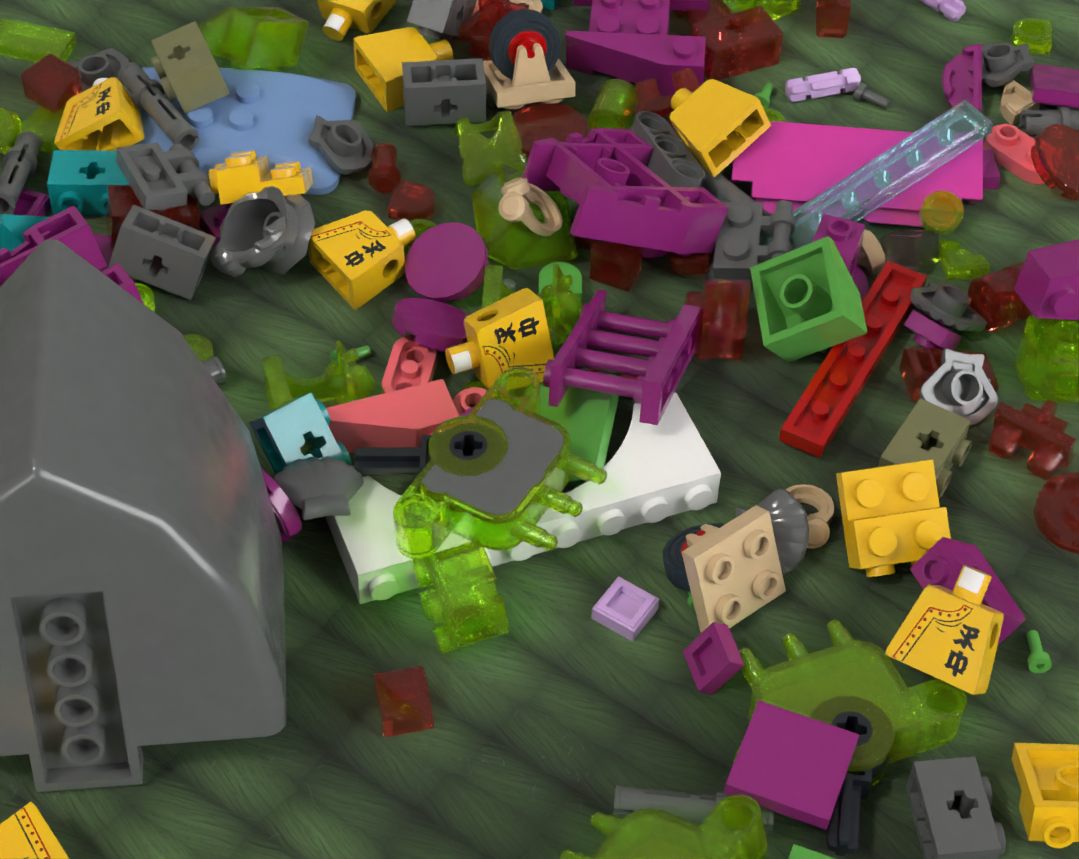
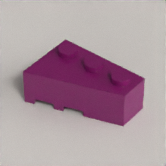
(1051, 281)

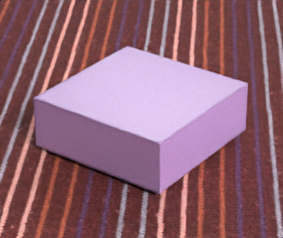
(625, 608)

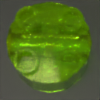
(1049, 359)
(461, 596)

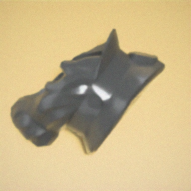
(264, 233)

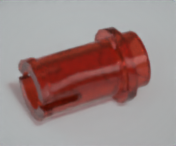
(384, 172)

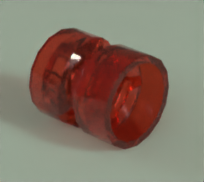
(996, 299)

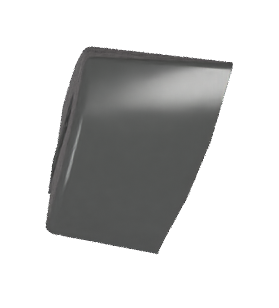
(128, 537)

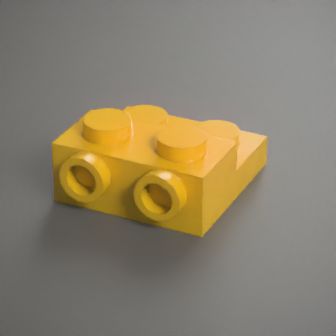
(248, 174)
(890, 515)
(1048, 791)

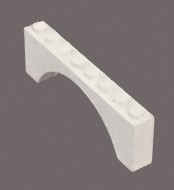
(650, 477)

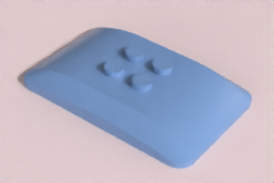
(263, 114)

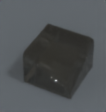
(911, 248)

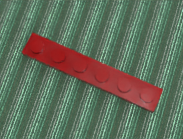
(851, 362)

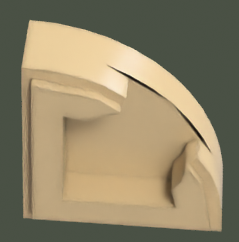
(1014, 100)

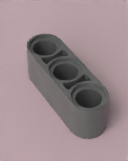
(670, 156)

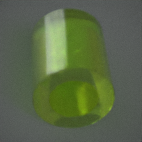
(613, 105)

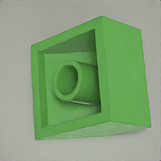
(807, 301)

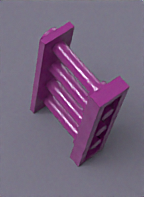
(656, 376)

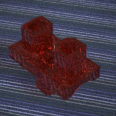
(480, 25)
(649, 98)
(723, 319)
(1036, 431)

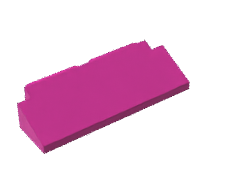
(806, 159)

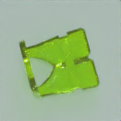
(485, 155)

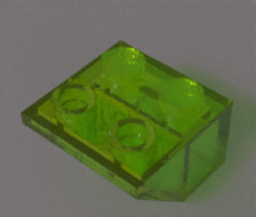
(255, 37)
(514, 242)

